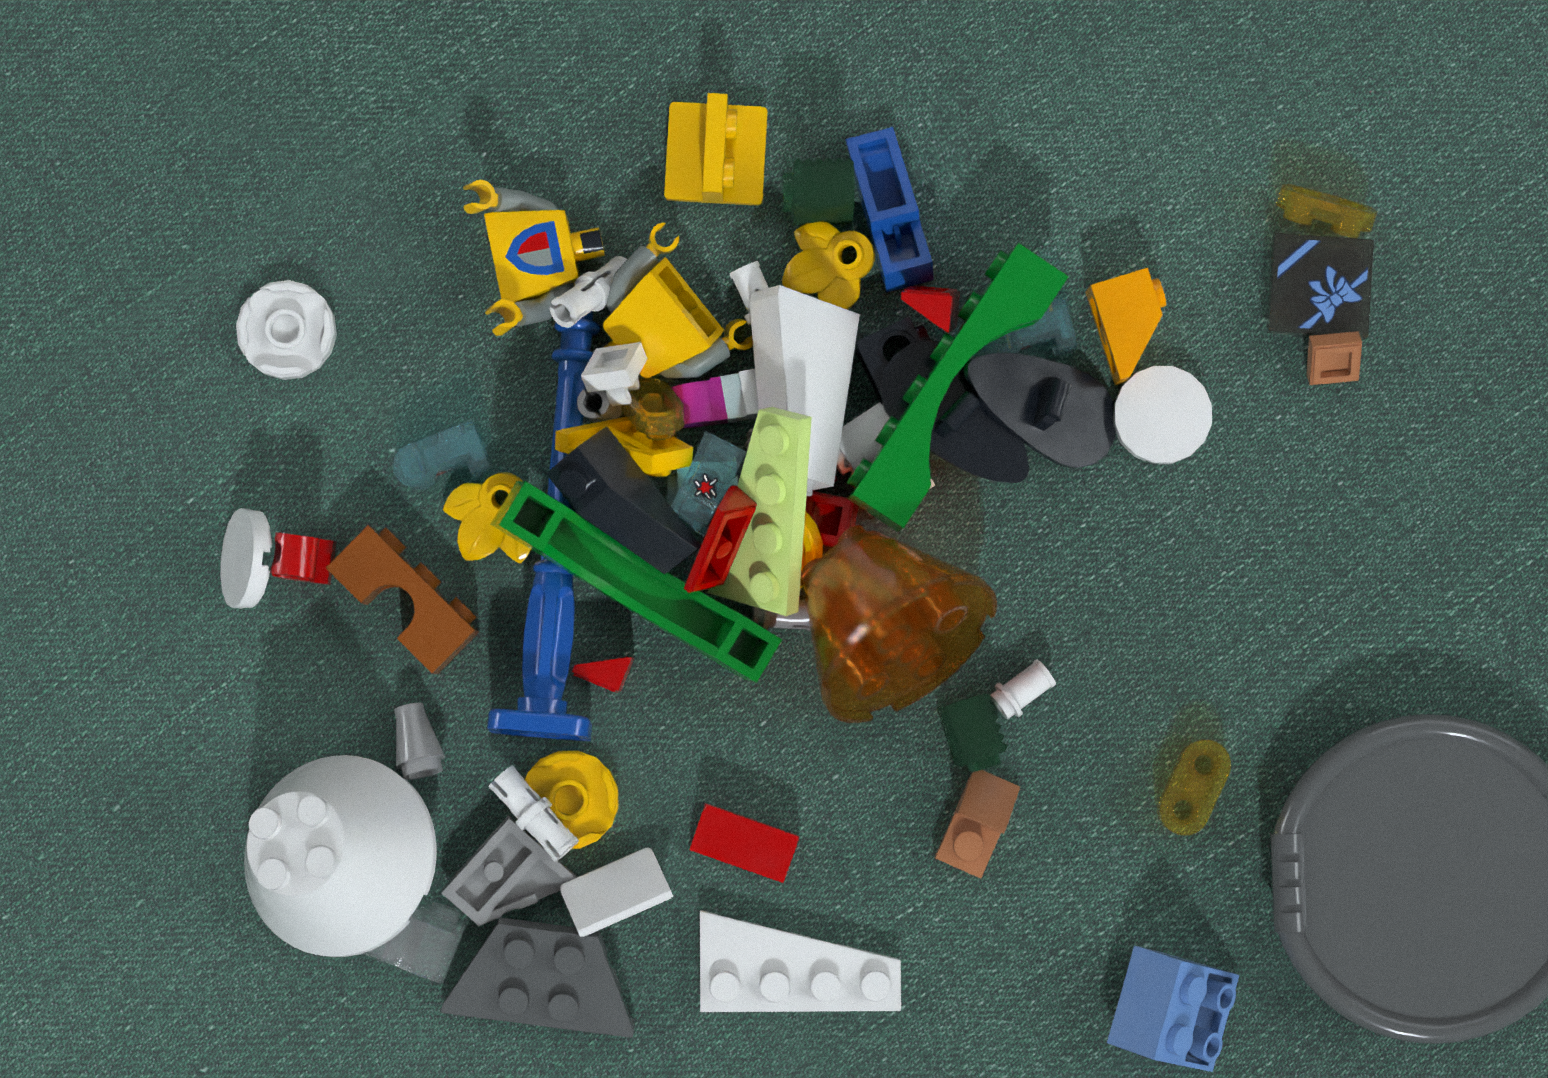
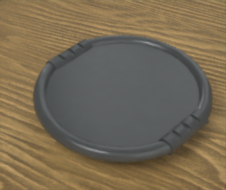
(1418, 878)

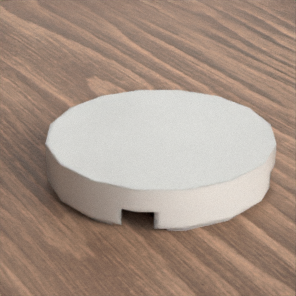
(286, 330)
(1162, 414)
(241, 558)

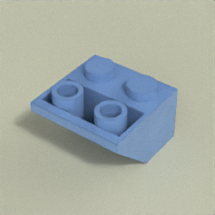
(1173, 1009)

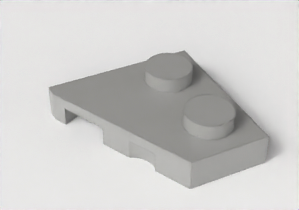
(505, 875)

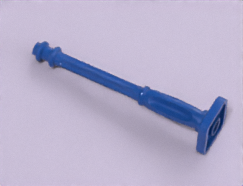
(551, 602)

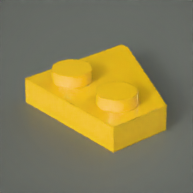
(652, 456)

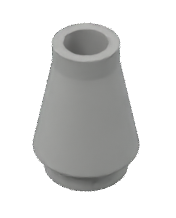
(416, 743)

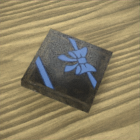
(1319, 285)

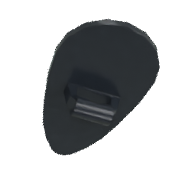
(1046, 406)
(962, 428)

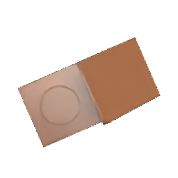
(978, 822)

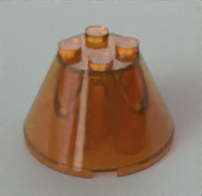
(889, 622)

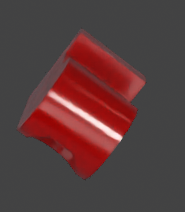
(302, 558)

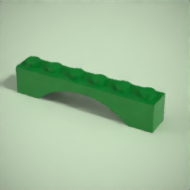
(900, 471)
(626, 578)

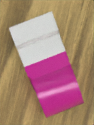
(719, 399)

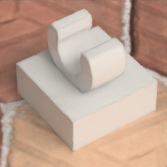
(615, 371)

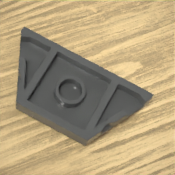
(542, 979)

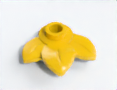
(821, 265)
(476, 508)

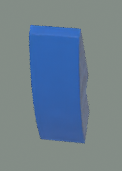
(890, 210)

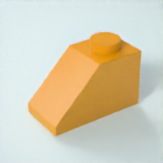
(1125, 318)

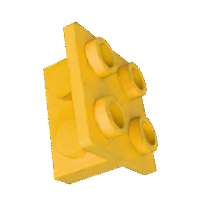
(715, 152)

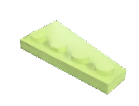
(775, 477)

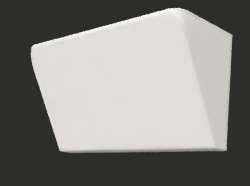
(615, 891)

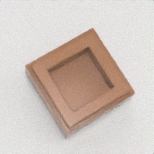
(1334, 358)

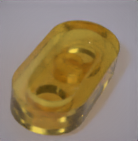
(1345, 215)
(655, 409)
(1197, 789)

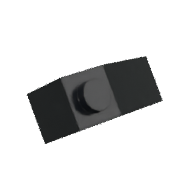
(622, 502)

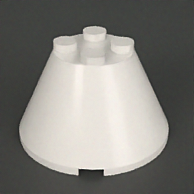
(339, 856)

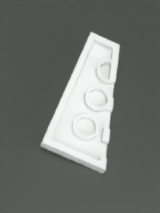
(782, 971)

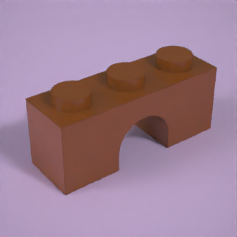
(376, 564)

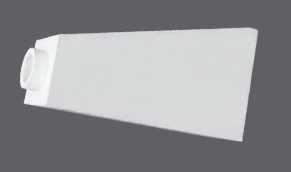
(805, 367)

